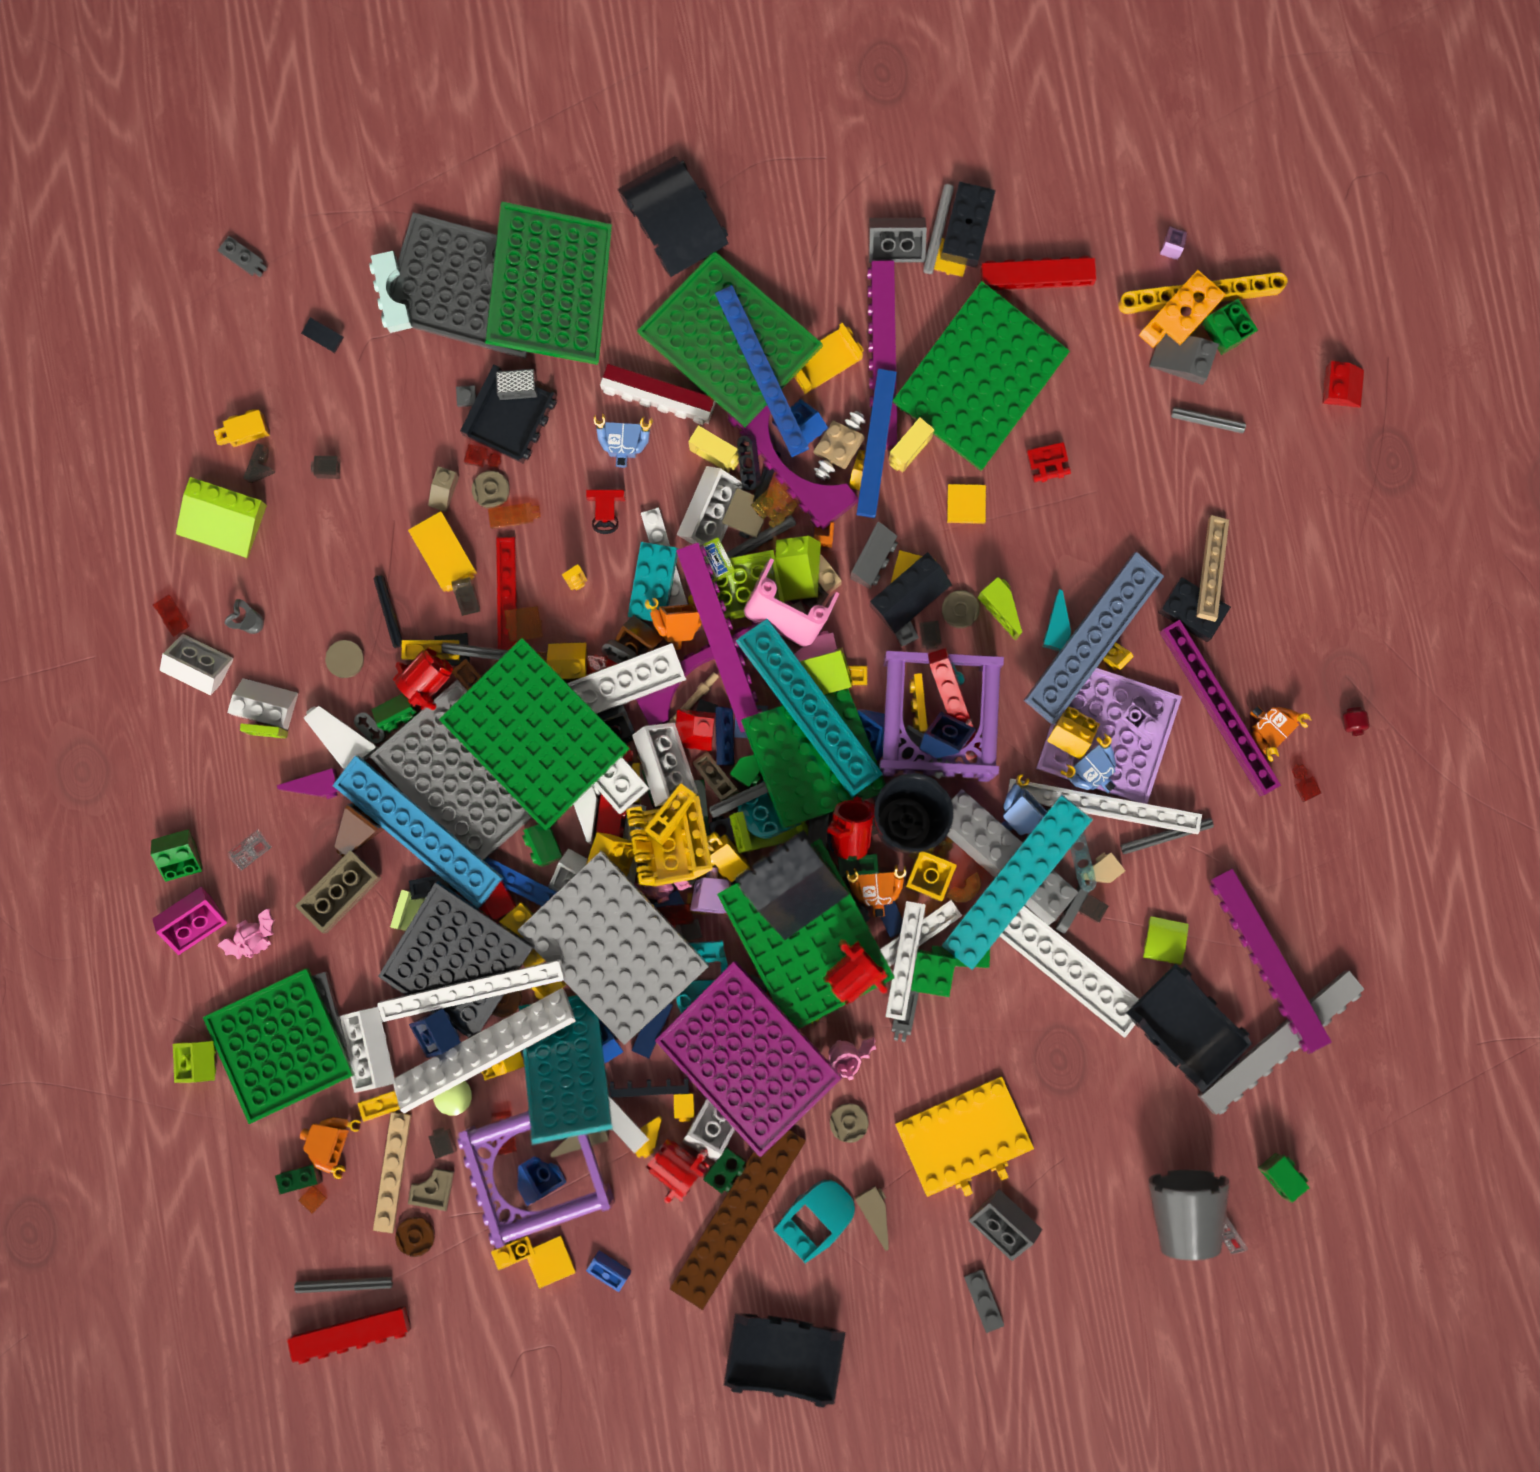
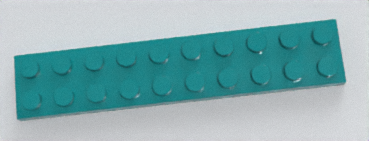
(809, 707)
(1017, 882)

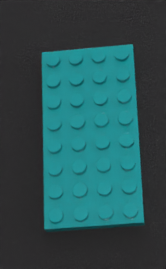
(568, 1079)

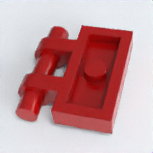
(1047, 456)

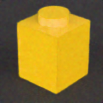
(684, 1107)

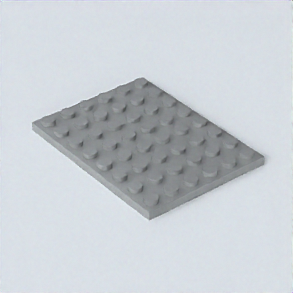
(449, 780)
(613, 947)

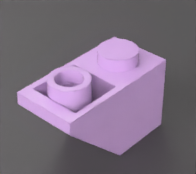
(1141, 723)

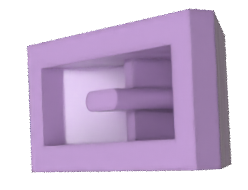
(1174, 243)

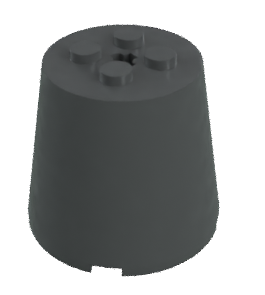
(1189, 1212)

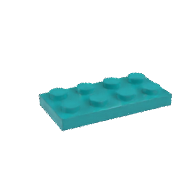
(652, 578)

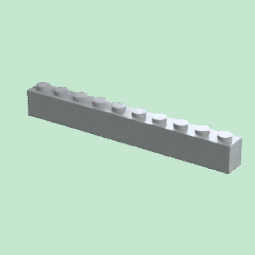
(1277, 1045)

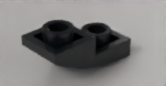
(322, 335)

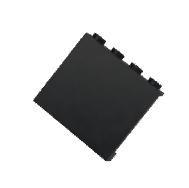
(507, 424)

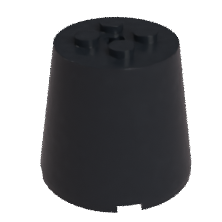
(920, 803)

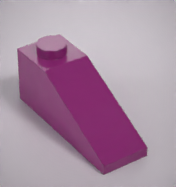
(317, 784)

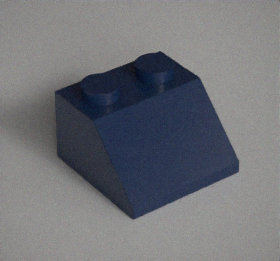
(946, 736)
(435, 1033)

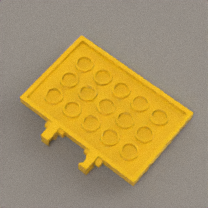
(965, 1137)

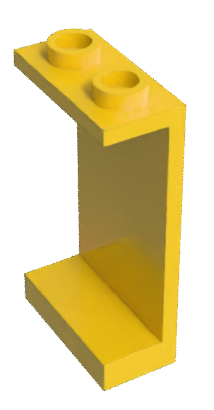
(835, 356)
(442, 551)

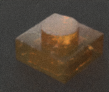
(312, 1199)

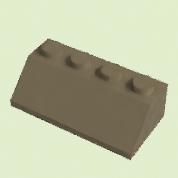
(338, 892)

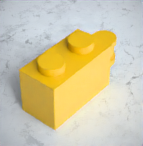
(242, 429)
(726, 856)

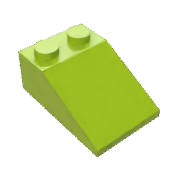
(798, 567)
(1000, 603)

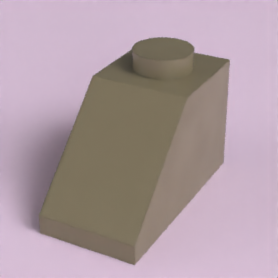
(442, 488)

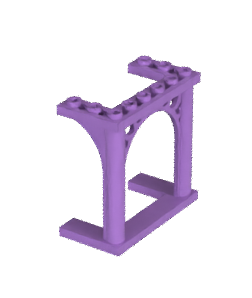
(985, 767)
(502, 1231)

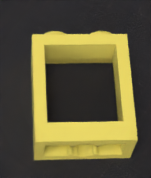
(910, 445)
(714, 449)

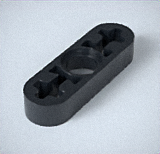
(755, 476)

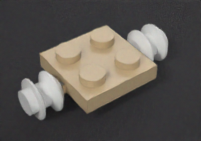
(839, 444)

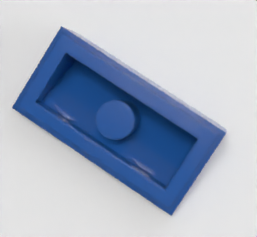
(608, 1271)

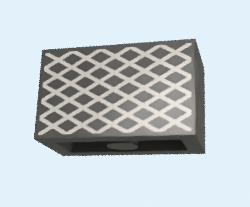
(516, 384)

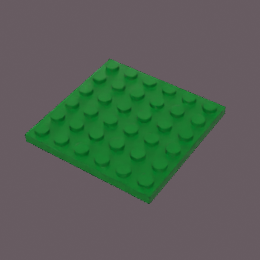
(795, 771)
(278, 1046)

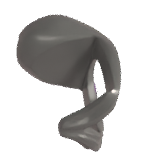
(252, 622)

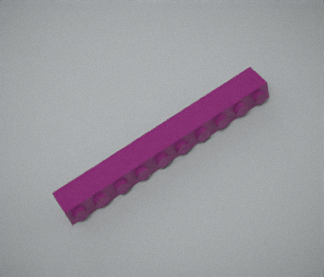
(883, 332)
(717, 632)
(1220, 708)
(1270, 962)

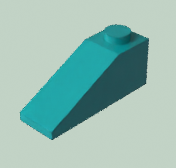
(1058, 627)

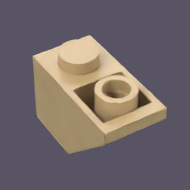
(1106, 868)

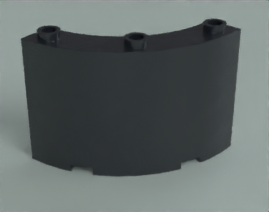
(674, 215)
(1189, 1027)
(784, 1358)

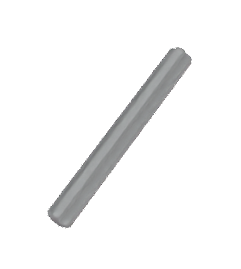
(938, 229)

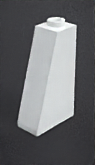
(338, 737)

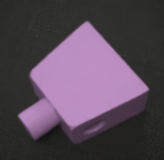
(706, 891)

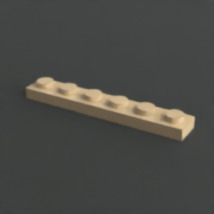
(1212, 568)
(392, 1172)

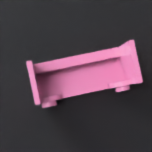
(784, 618)

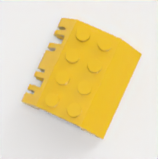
(682, 855)

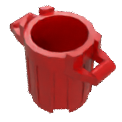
(422, 678)
(852, 828)
(855, 974)
(677, 1169)

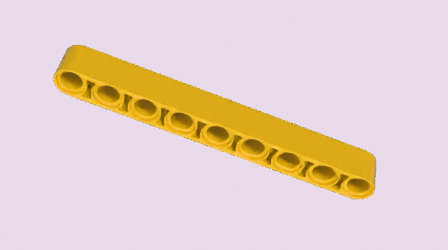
(1228, 285)

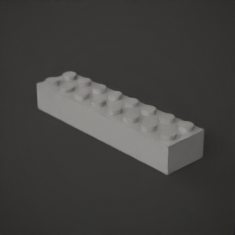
(994, 846)

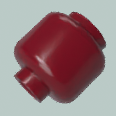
(1356, 721)

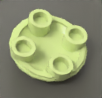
(454, 1100)

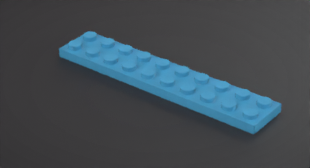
(418, 831)

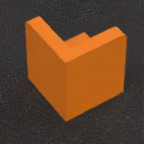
(825, 536)

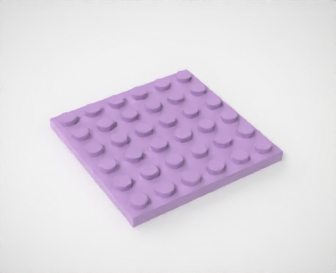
(1105, 700)

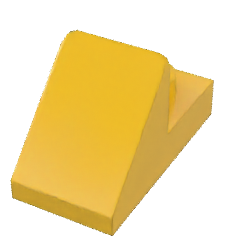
(1117, 657)

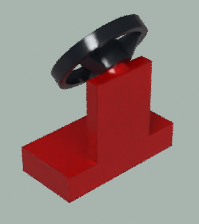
(605, 508)

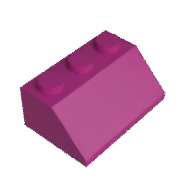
(189, 921)

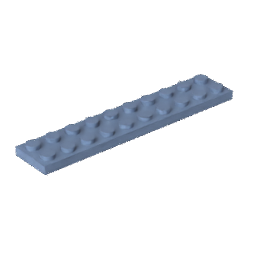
(1093, 638)

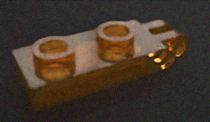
(512, 515)

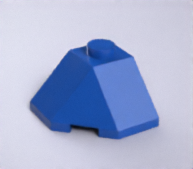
(874, 727)
(538, 1179)

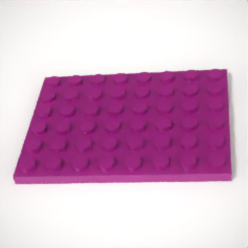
(748, 1059)

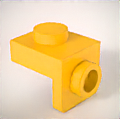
(547, 989)

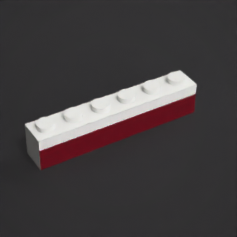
(657, 394)

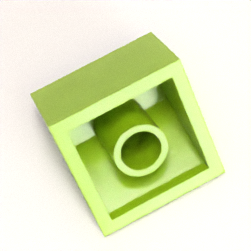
(194, 1062)

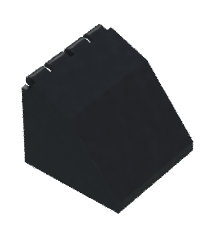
(792, 886)

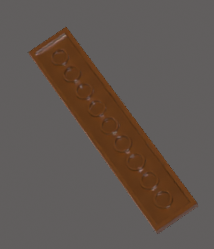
(735, 1220)

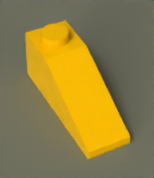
(670, 814)

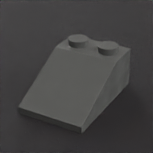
(1188, 361)

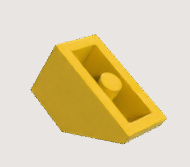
(651, 1130)

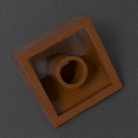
(638, 636)

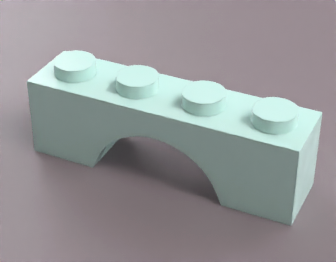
(386, 269)

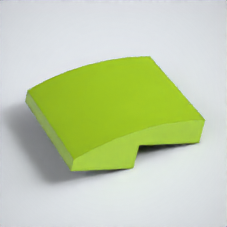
(1166, 940)

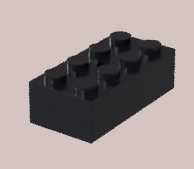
(965, 241)

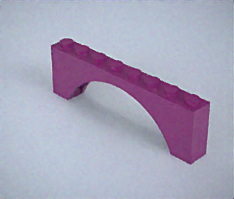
(822, 502)
(657, 704)

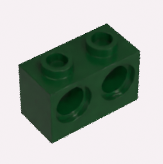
(864, 865)
(721, 1167)
(298, 1179)

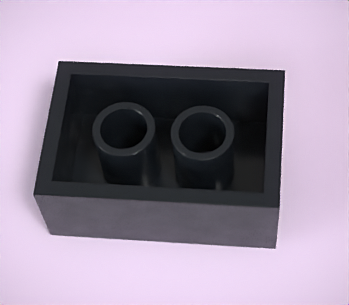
(1183, 605)

